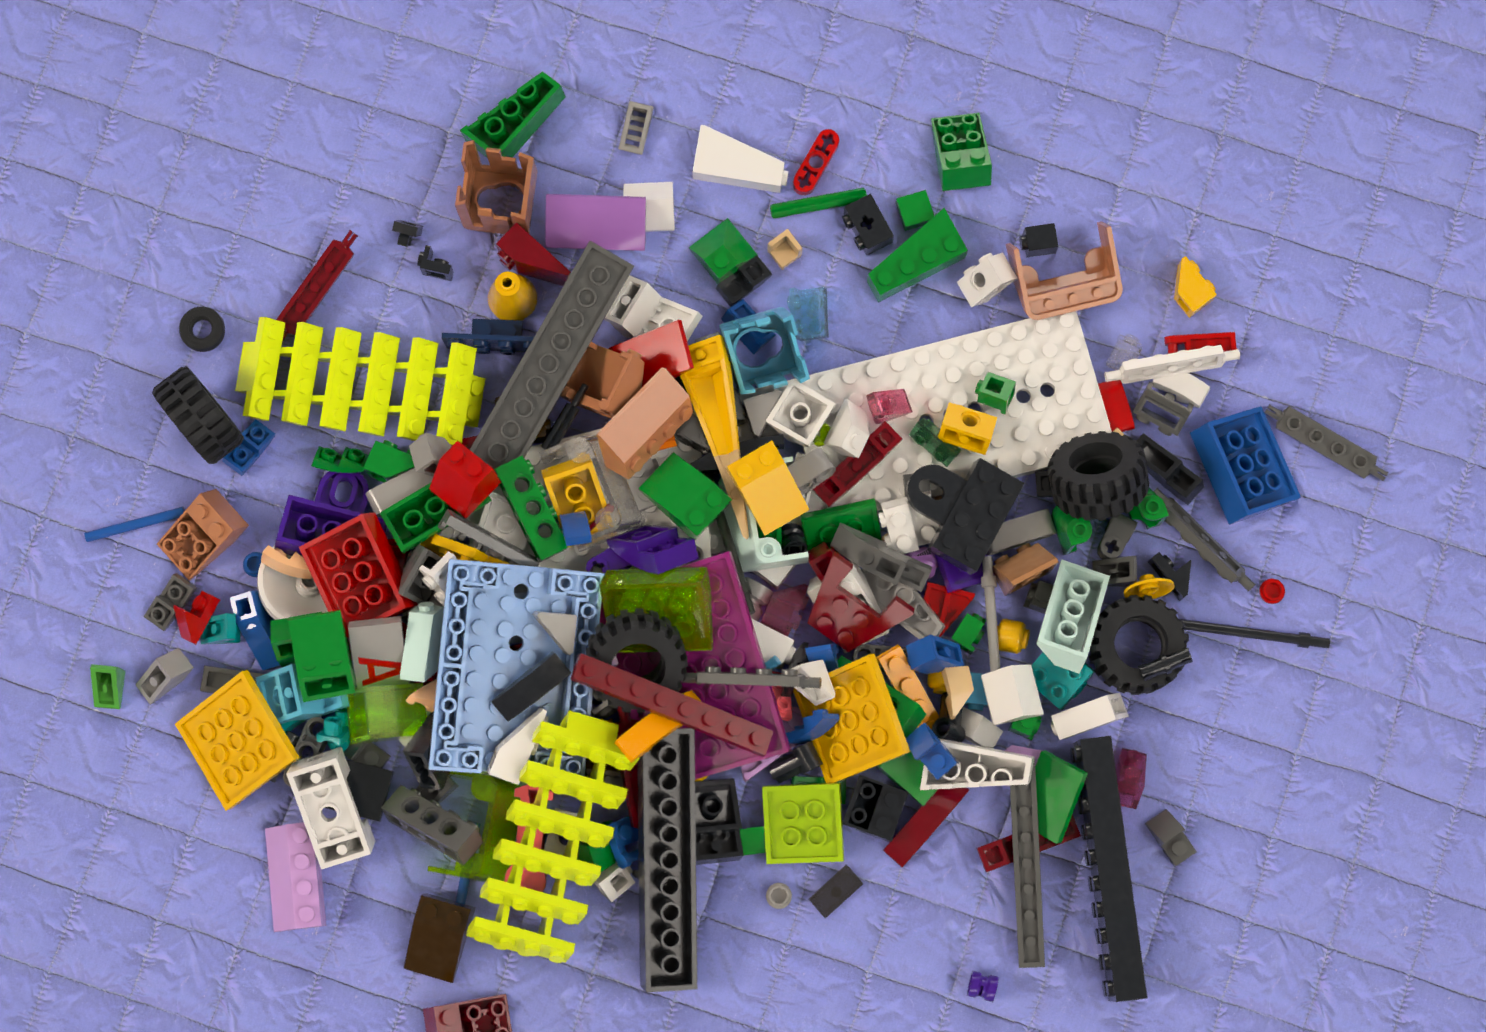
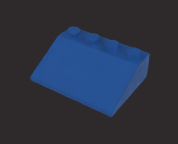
(1244, 464)

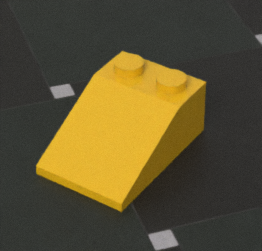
(767, 488)
(574, 489)

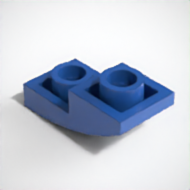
(255, 441)
(575, 528)
(812, 727)

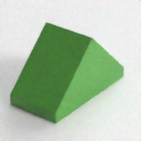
(107, 686)

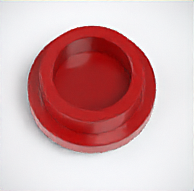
(1272, 591)

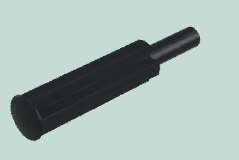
(564, 419)

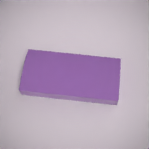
(605, 220)

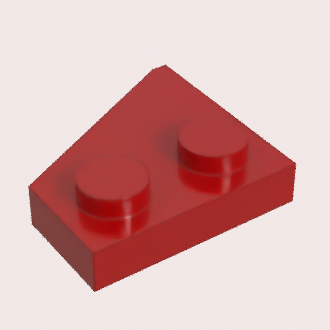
(946, 605)

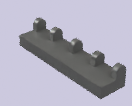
(487, 539)

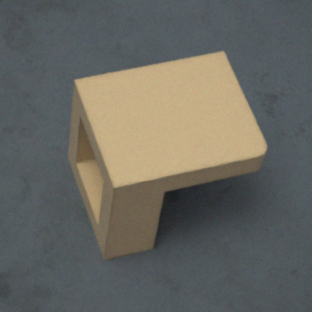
(784, 249)

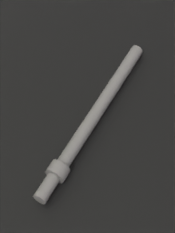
(988, 583)

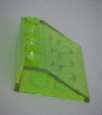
(677, 594)

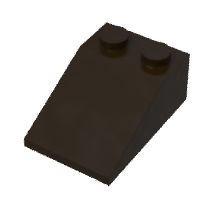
(438, 937)

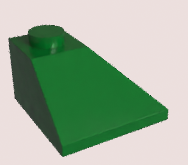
(722, 251)

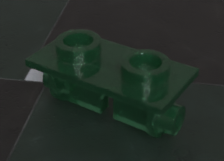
(926, 434)

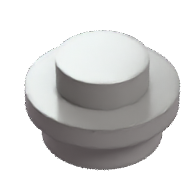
(778, 895)

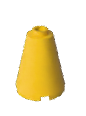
(512, 297)

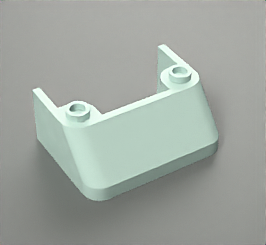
(758, 552)

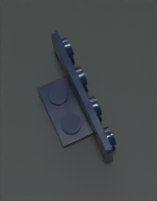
(492, 336)

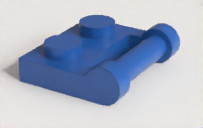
(623, 835)

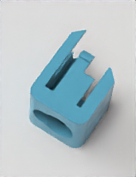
(784, 362)

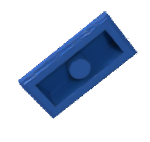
(754, 339)

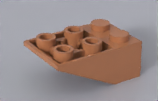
(202, 533)

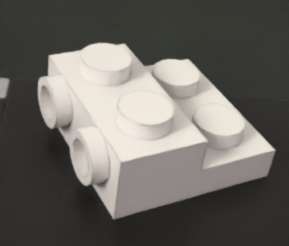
(906, 526)

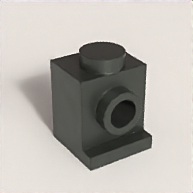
(1038, 596)

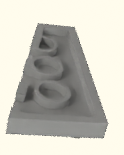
(922, 622)

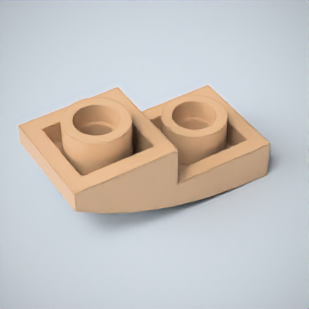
(278, 561)

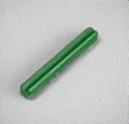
(816, 203)

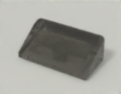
(835, 891)

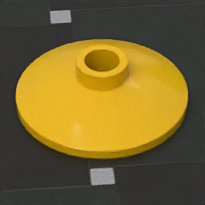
(1150, 586)

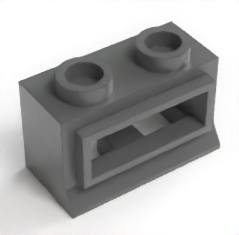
(1165, 402)

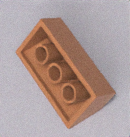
(644, 424)

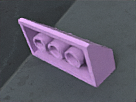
(294, 879)

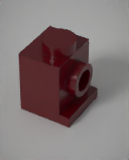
(819, 559)

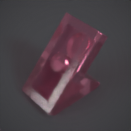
(888, 405)

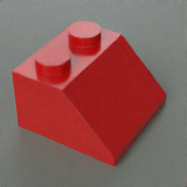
(463, 480)

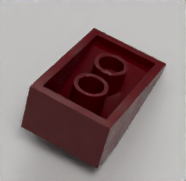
(528, 257)

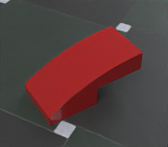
(1116, 405)

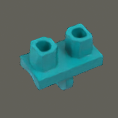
(336, 730)

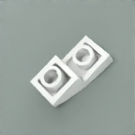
(1185, 387)

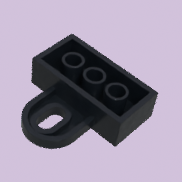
(968, 511)

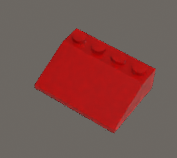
(357, 571)

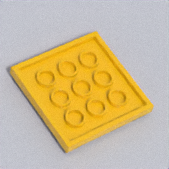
(867, 722)
(237, 740)

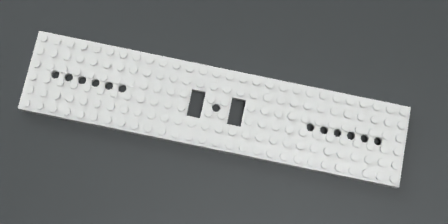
(933, 375)

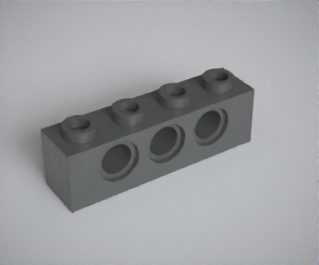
(433, 824)

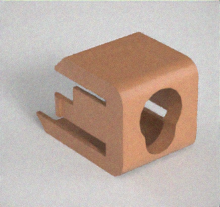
(500, 172)

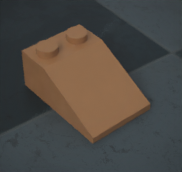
(1023, 568)

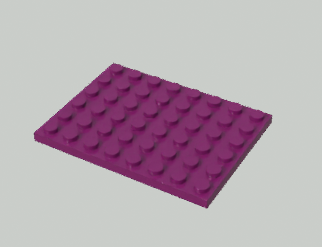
(733, 646)

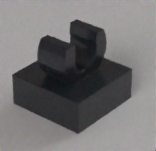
(406, 231)

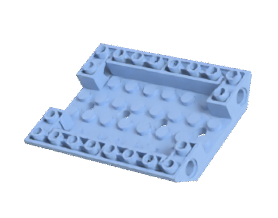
(479, 663)

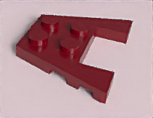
(846, 617)

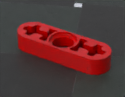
(801, 173)

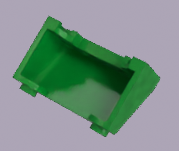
(1077, 531)

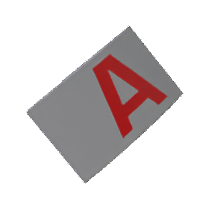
(377, 651)

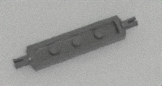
(1326, 442)
(1206, 545)
(762, 677)

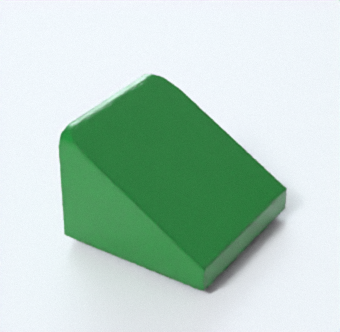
(753, 840)

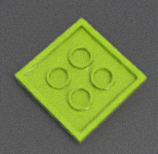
(803, 823)

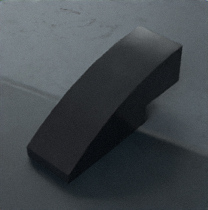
(1170, 471)
(531, 686)

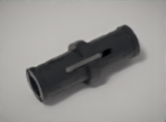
(1165, 664)

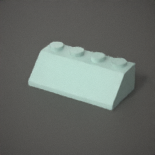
(1072, 615)

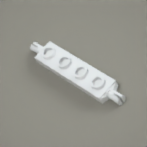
(1172, 364)

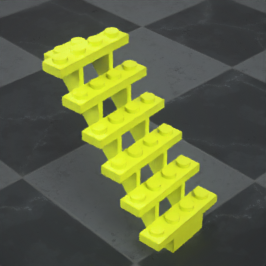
(260, 364)
(575, 736)

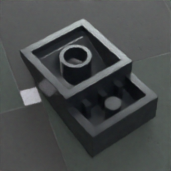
(717, 822)

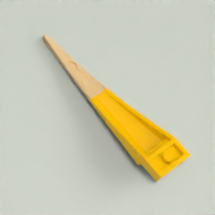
(714, 402)

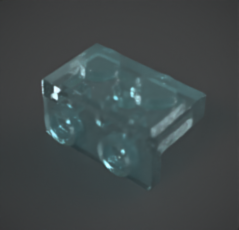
(809, 312)

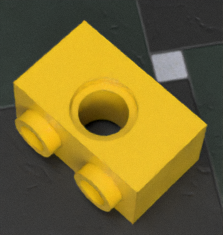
(967, 428)

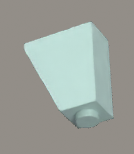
(422, 642)

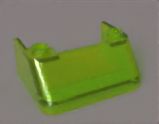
(500, 797)

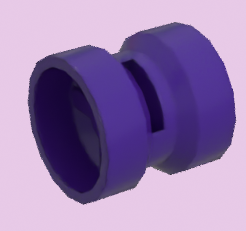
(982, 986)

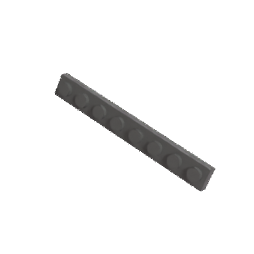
(1027, 874)

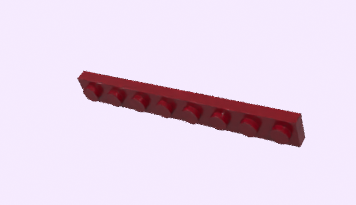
(671, 705)

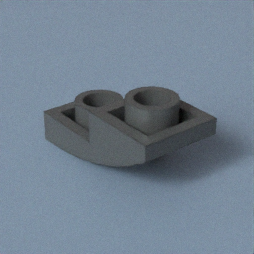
(177, 593)

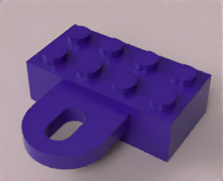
(309, 519)

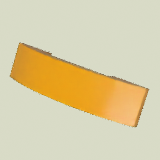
(646, 733)

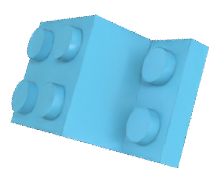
(285, 699)

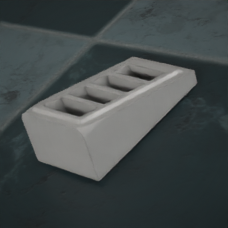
(634, 106)

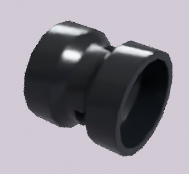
(792, 539)

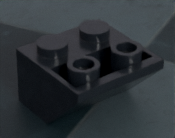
(875, 808)

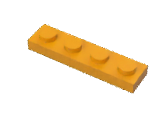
(906, 681)

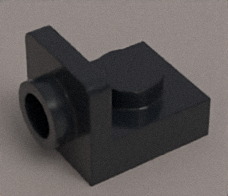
(438, 268)

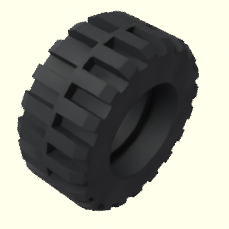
(197, 415)
(1098, 475)
(1128, 610)
(641, 629)

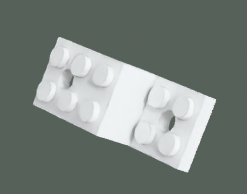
(643, 310)

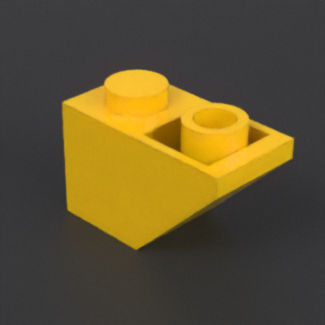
(1191, 289)

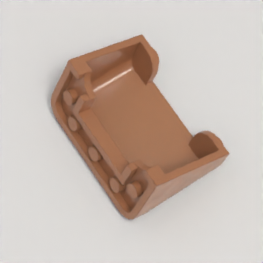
(611, 379)

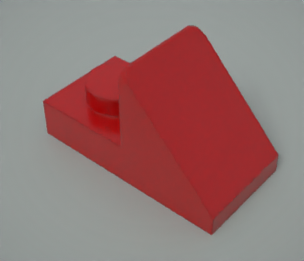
(193, 623)

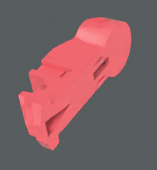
(530, 880)

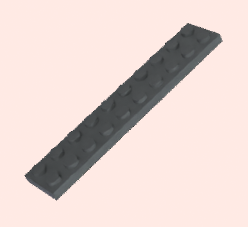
(552, 356)

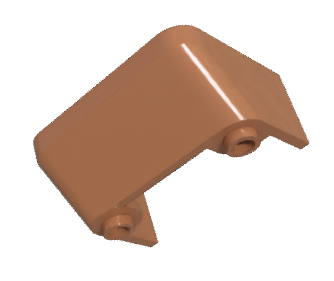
(1073, 291)

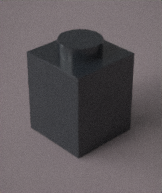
(1039, 240)

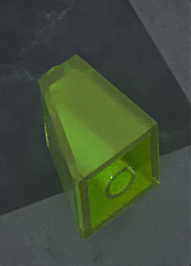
(383, 713)

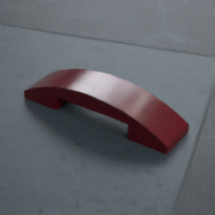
(853, 469)
(923, 824)
(1001, 851)

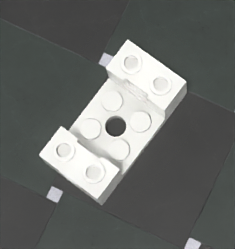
(322, 783)

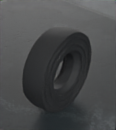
(209, 342)

